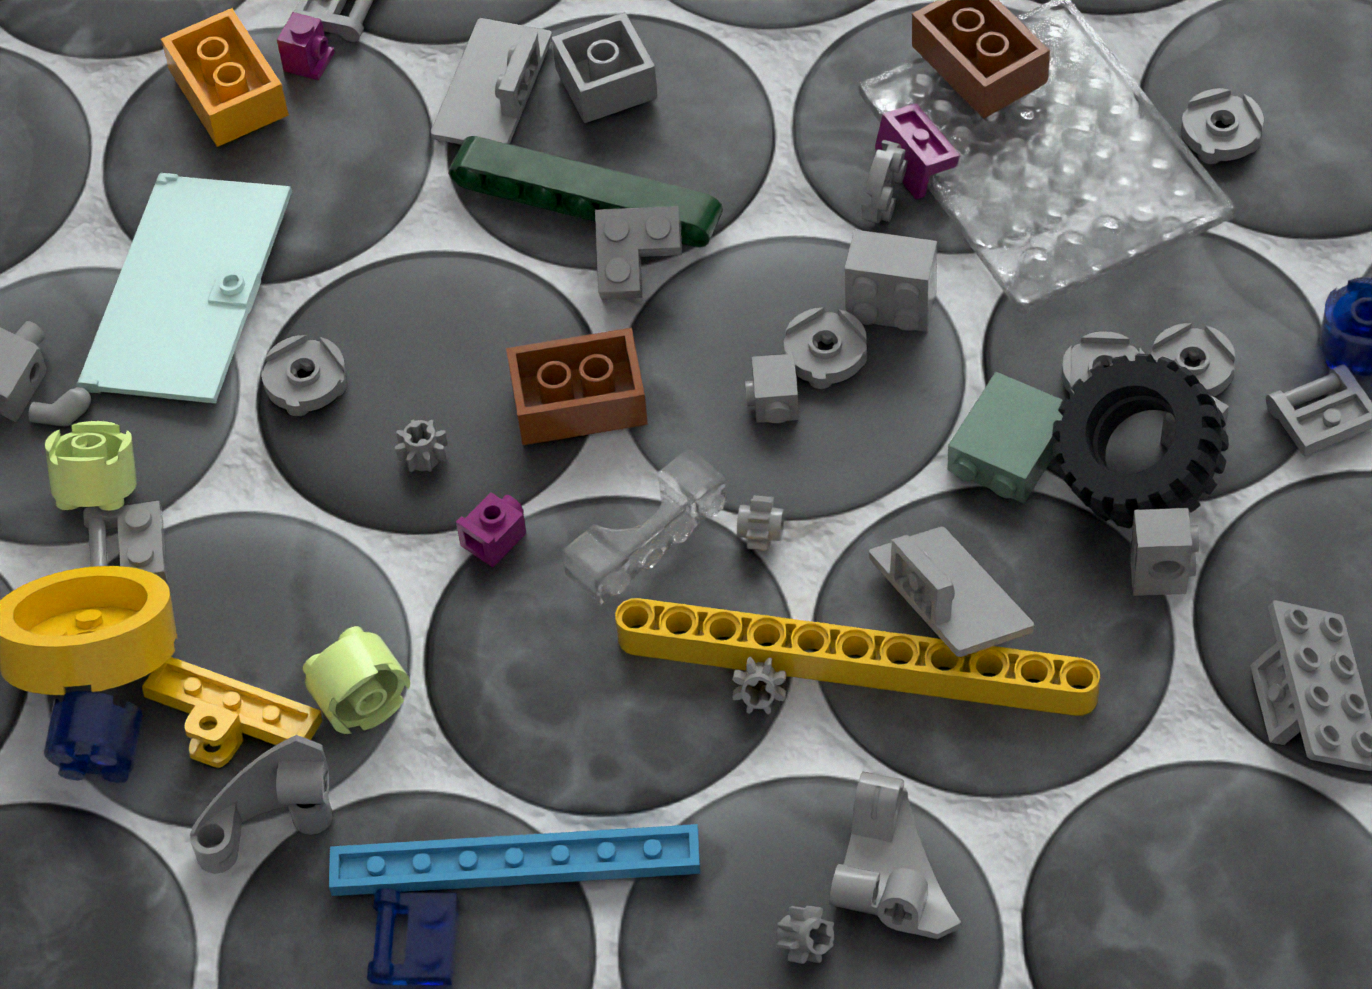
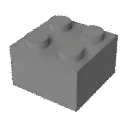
(604, 67)
(891, 280)

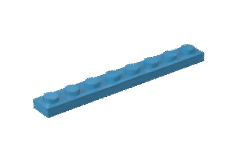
(515, 860)

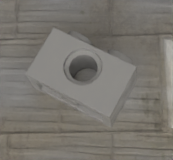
(1162, 551)

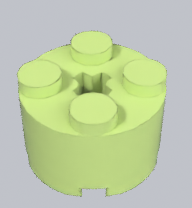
(91, 466)
(356, 681)

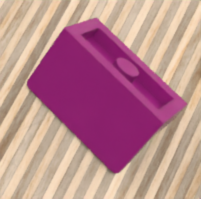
(924, 146)

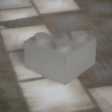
(626, 237)

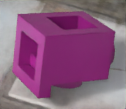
(304, 46)
(492, 528)

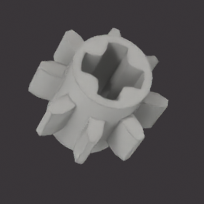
(421, 445)
(760, 523)
(759, 672)
(805, 934)

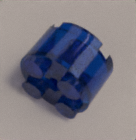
(1348, 327)
(93, 736)

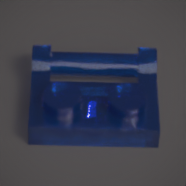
(428, 941)

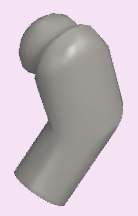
(63, 411)

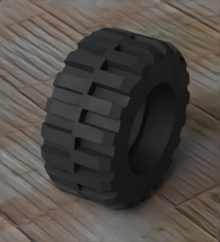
(1105, 403)

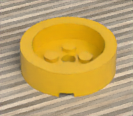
(85, 629)

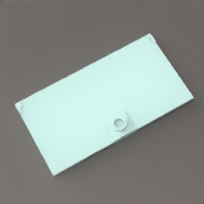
(185, 289)

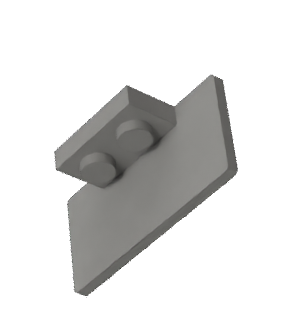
(492, 82)
(951, 591)
(1314, 687)

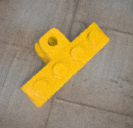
(225, 709)

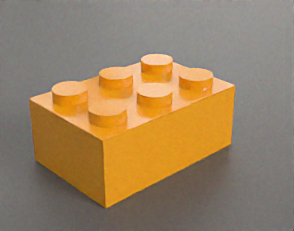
(225, 77)

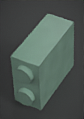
(1006, 438)

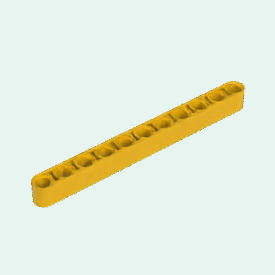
(872, 670)

